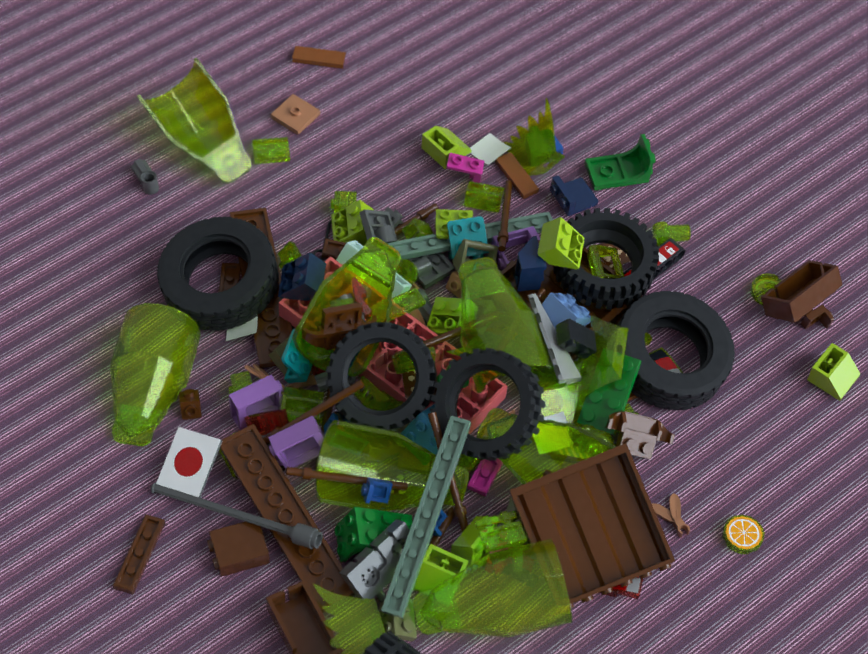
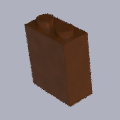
(238, 548)

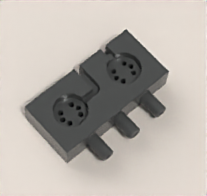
(377, 566)

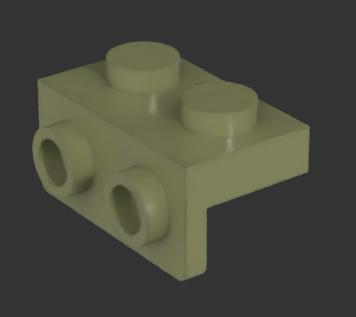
(403, 628)

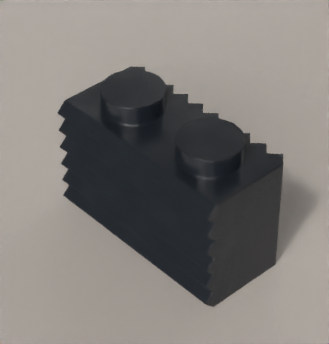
(576, 338)

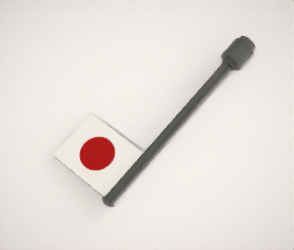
(186, 476)

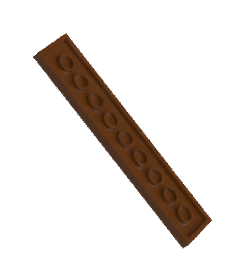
(270, 326)
(279, 502)

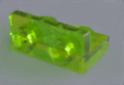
(483, 196)
(403, 363)

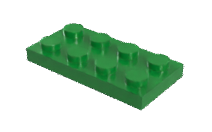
(610, 397)

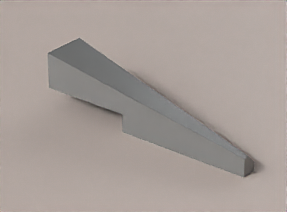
(562, 363)

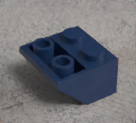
(529, 267)
(301, 277)

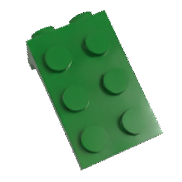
(622, 168)
(362, 527)

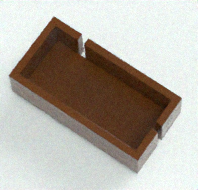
(801, 291)
(301, 621)

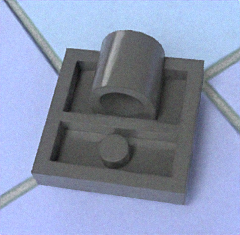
(378, 225)
(432, 268)

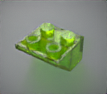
(299, 401)

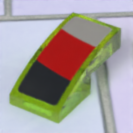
(664, 360)

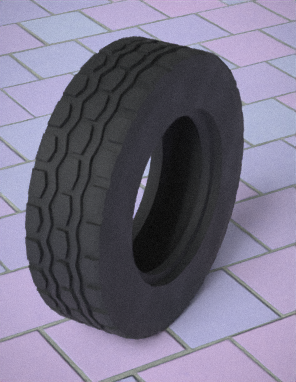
(212, 238)
(701, 326)

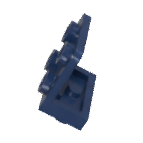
(573, 195)

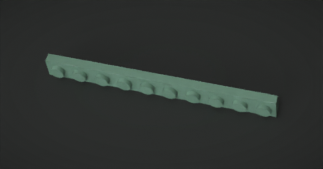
(430, 244)
(426, 517)

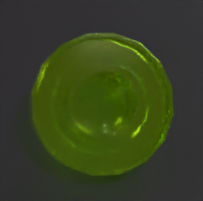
(407, 270)

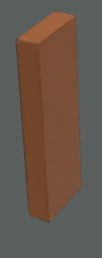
(319, 57)
(515, 172)

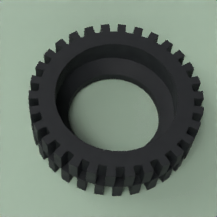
(624, 234)

